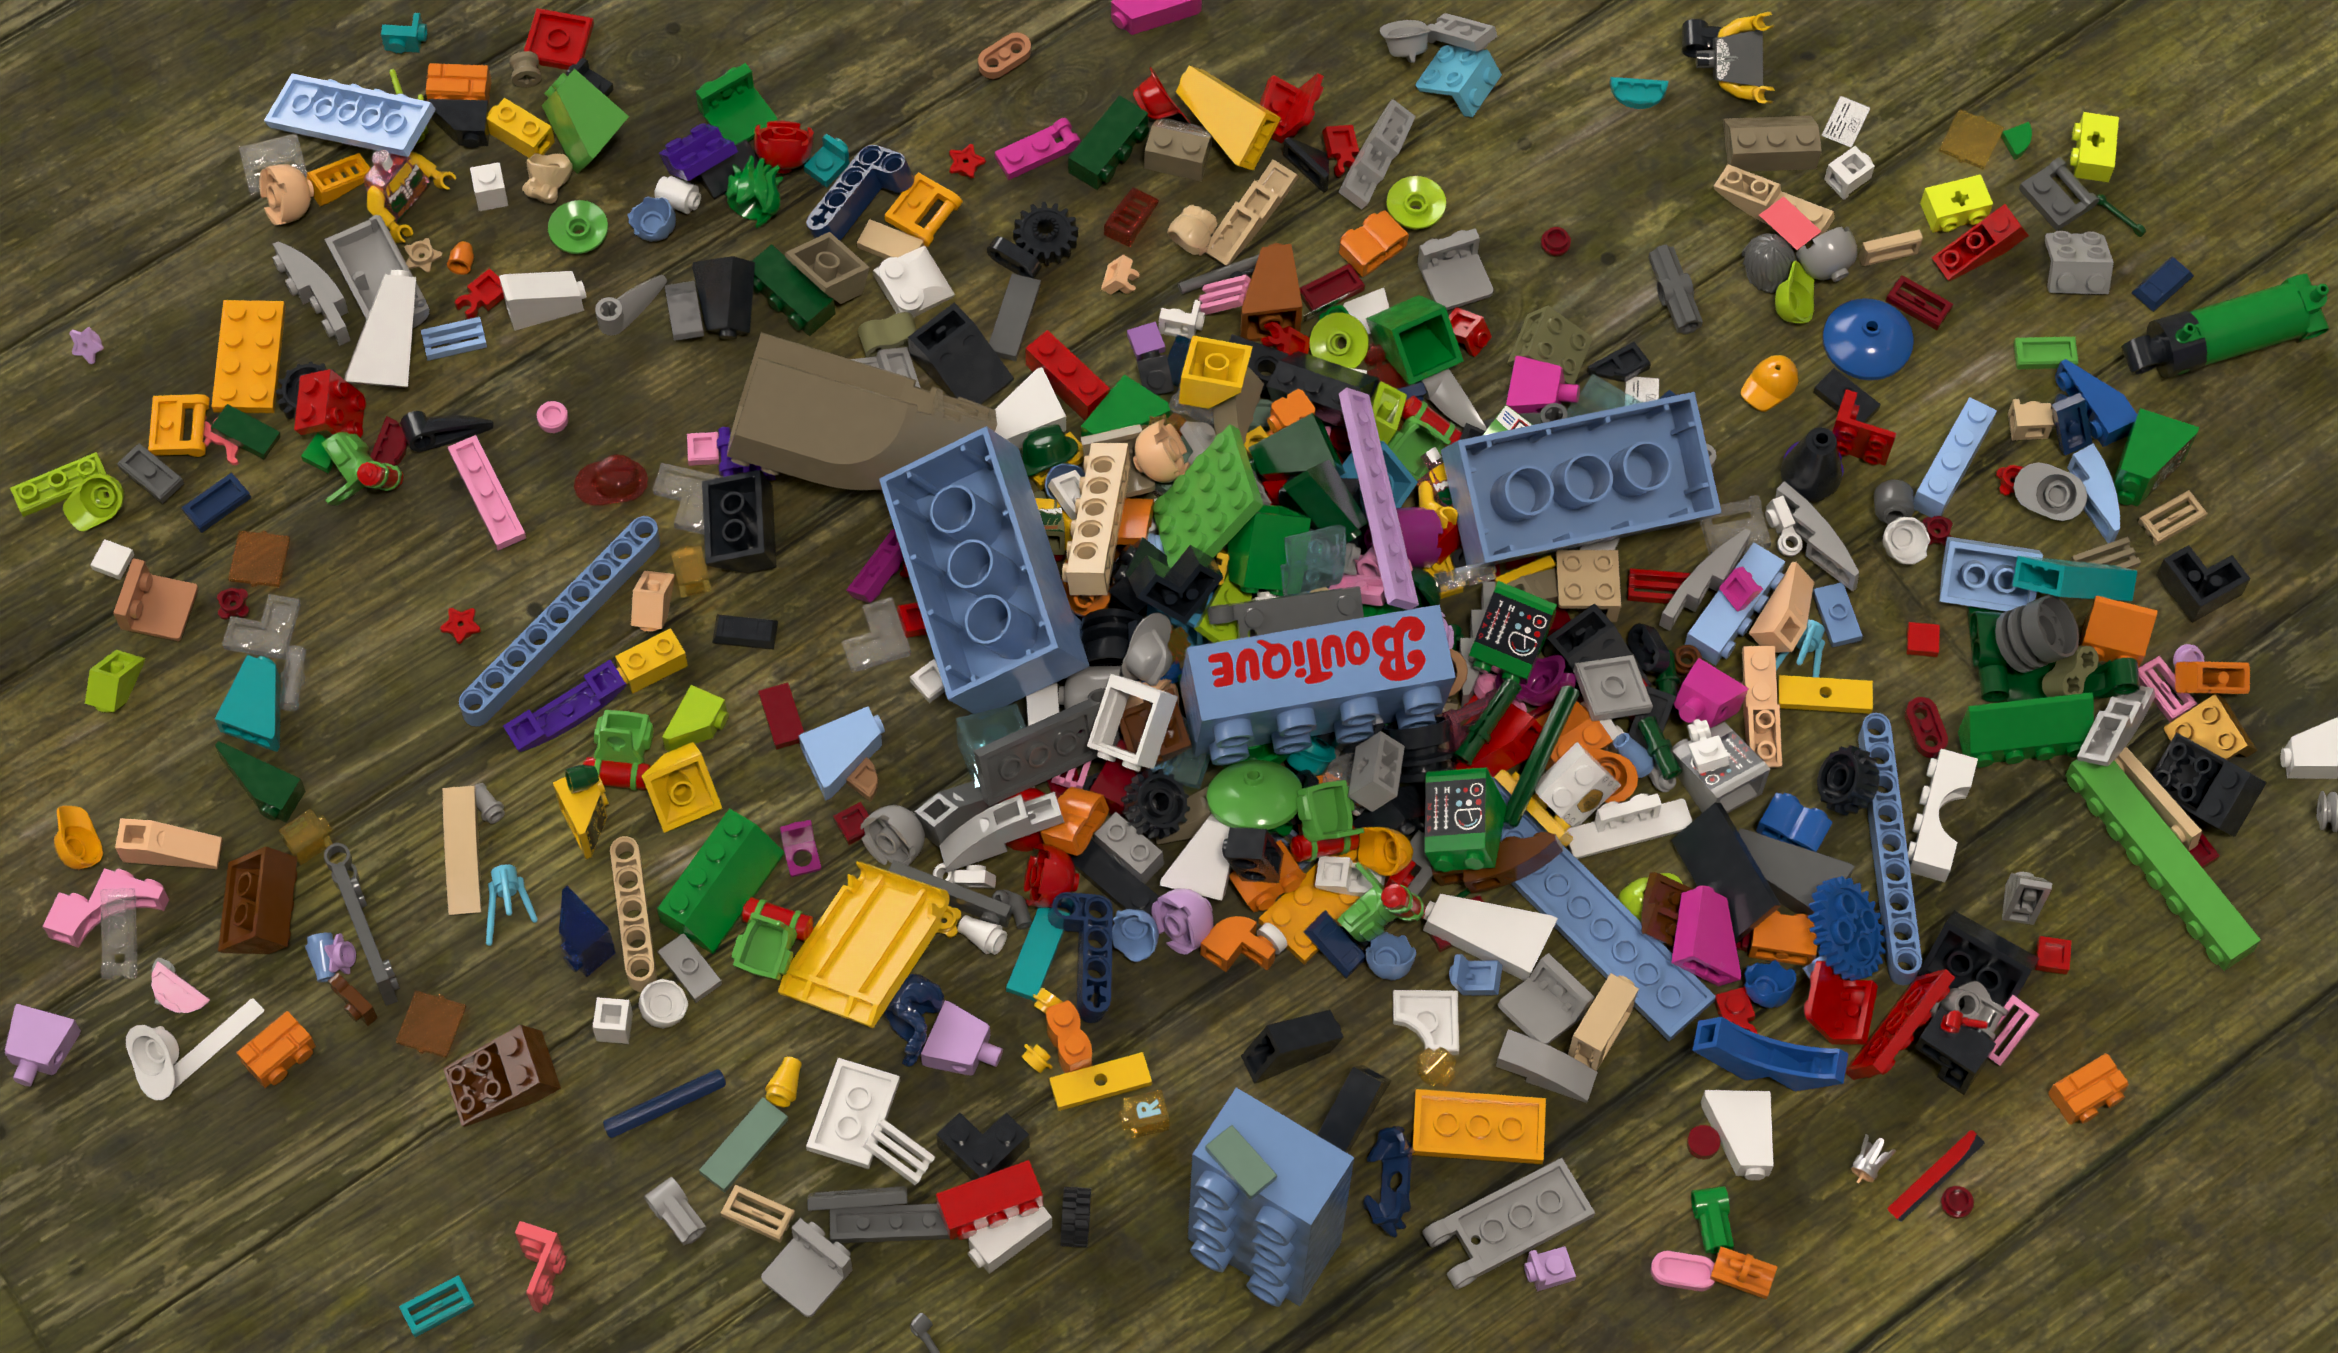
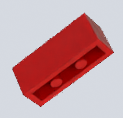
(1066, 374)
(990, 1200)

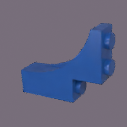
(1758, 1056)

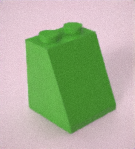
(581, 117)

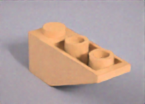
(1786, 612)
(166, 845)

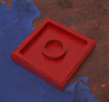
(559, 38)

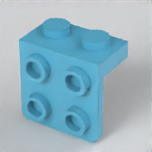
(1462, 74)

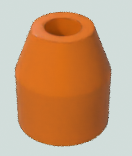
(461, 258)

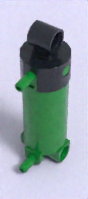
(2230, 328)

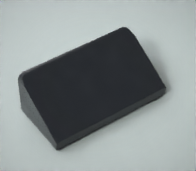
(716, 178)

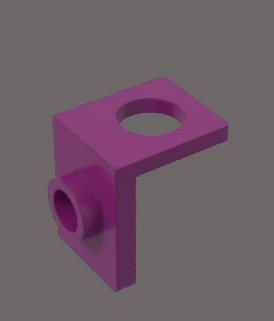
(796, 838)

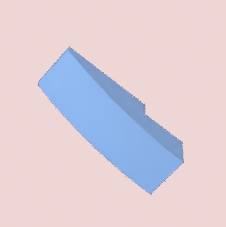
(2102, 498)

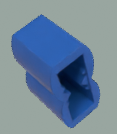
(1794, 823)

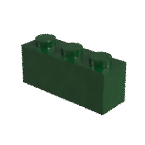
(1108, 143)
(791, 291)

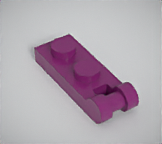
(877, 570)

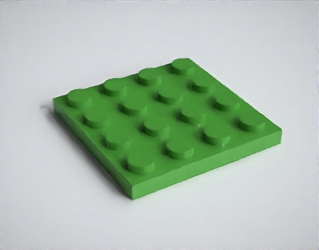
(1209, 500)

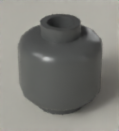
(1893, 500)

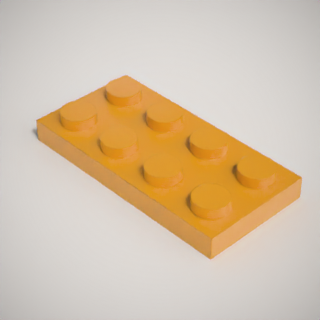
(249, 355)
(1299, 908)
(1479, 1126)

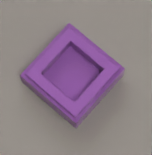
(1145, 339)

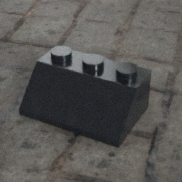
(1320, 382)
(739, 522)
(1980, 956)

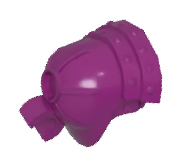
(1544, 681)

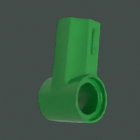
(1712, 1210)

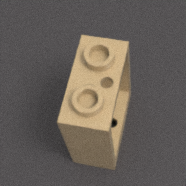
(1603, 1021)

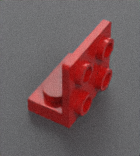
(1859, 438)

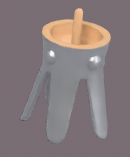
(1866, 1164)

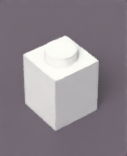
(489, 186)
(612, 1020)

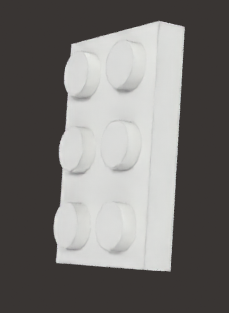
(851, 1110)

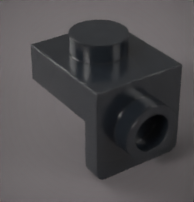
(1155, 372)

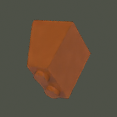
(1272, 294)

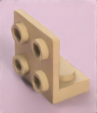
(1588, 579)

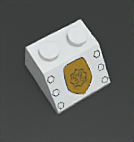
(1576, 785)

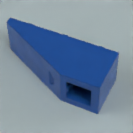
(2107, 409)

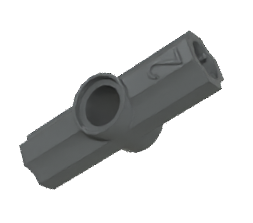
(1675, 289)

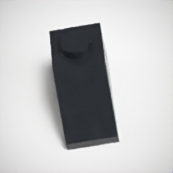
(463, 120)

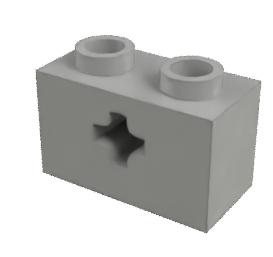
(1376, 771)
(1129, 848)

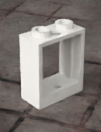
(1111, 714)

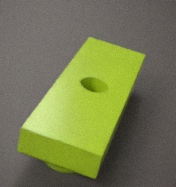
(44, 490)

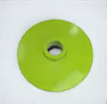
(1416, 192)
(1327, 333)

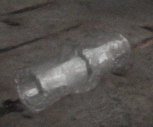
(292, 678)

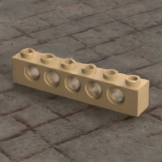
(1098, 519)

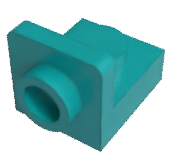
(828, 161)

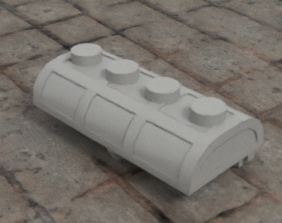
(365, 256)

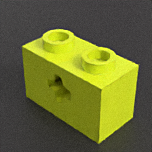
(2094, 147)
(1956, 204)

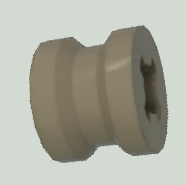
(525, 69)

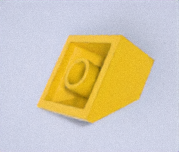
(681, 787)

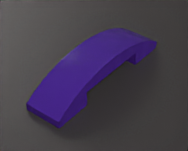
(567, 710)

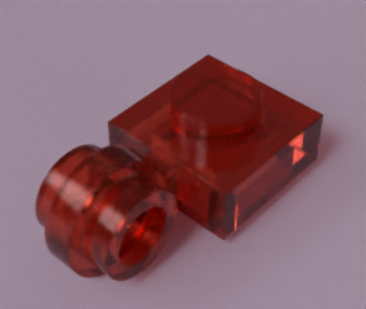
(1385, 373)

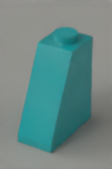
(252, 704)

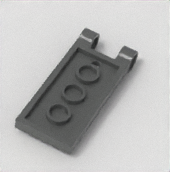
(1290, 611)
(1038, 751)
(355, 902)

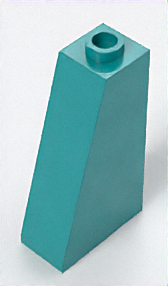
(2074, 578)

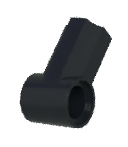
(1697, 36)

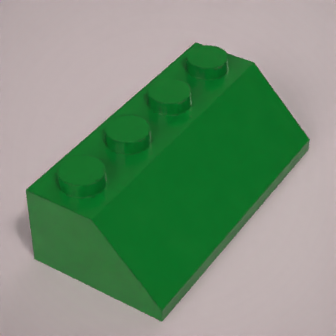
(2026, 729)
(720, 881)

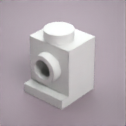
(1849, 172)

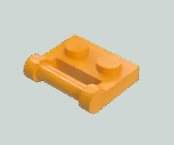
(916, 202)
(168, 425)

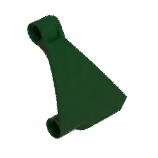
(2004, 684)

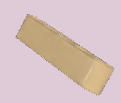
(628, 900)

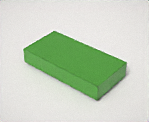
(2044, 352)

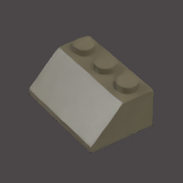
(1772, 143)

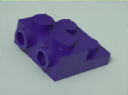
(696, 152)

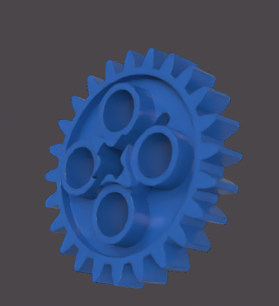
(1847, 928)

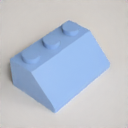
(1983, 575)

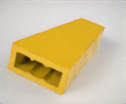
(1229, 116)

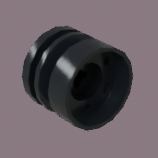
(1106, 635)
(1422, 749)

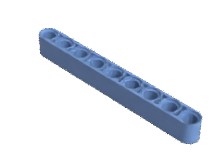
(558, 634)
(1891, 862)

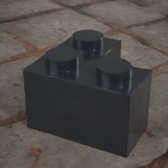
(1122, 569)
(2199, 588)
(1177, 589)
(1402, 813)
(1958, 1053)
(982, 1153)

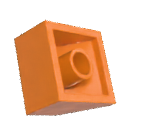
(2118, 629)
(1578, 729)

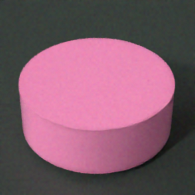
(552, 417)

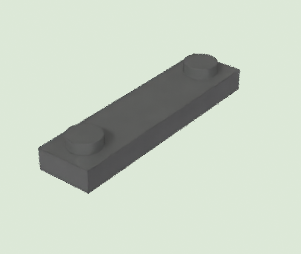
(960, 897)
(887, 1223)

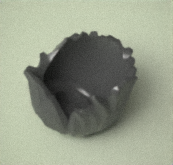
(1768, 261)

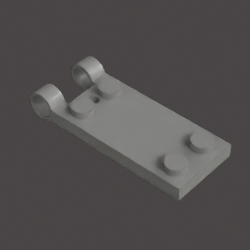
(1512, 1220)

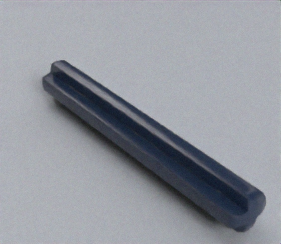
(664, 1103)

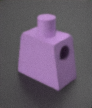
(38, 1042)
(959, 1042)

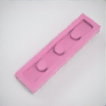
(487, 492)

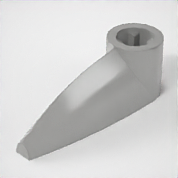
(627, 306)
(1451, 399)

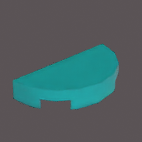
(1638, 92)

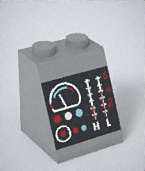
(1727, 785)

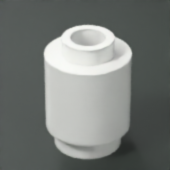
(681, 194)

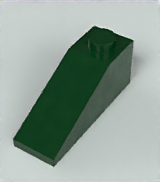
(269, 787)

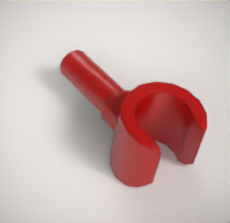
(1954, 1020)

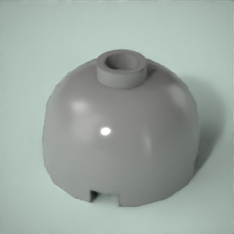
(1829, 255)
(893, 835)

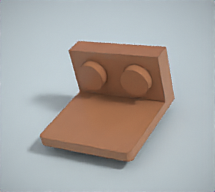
(154, 603)

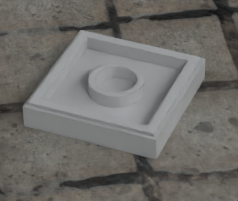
(1612, 688)

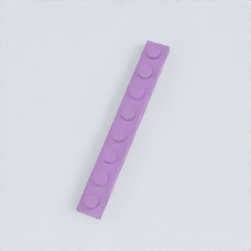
(1378, 499)

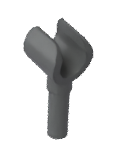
(919, 1328)

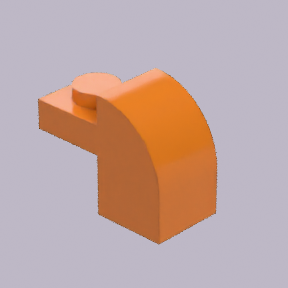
(1234, 937)

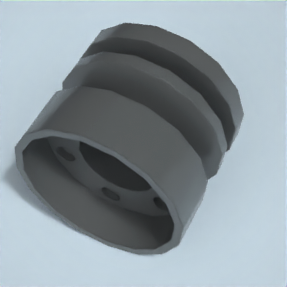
(2037, 634)

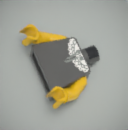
(1739, 58)

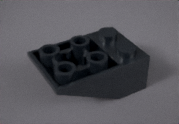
(959, 356)
(1586, 639)
(2207, 784)

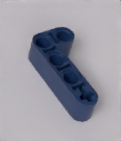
(856, 188)
(1088, 957)

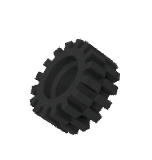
(1075, 1217)

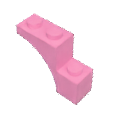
(75, 916)

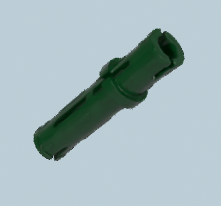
(1480, 732)

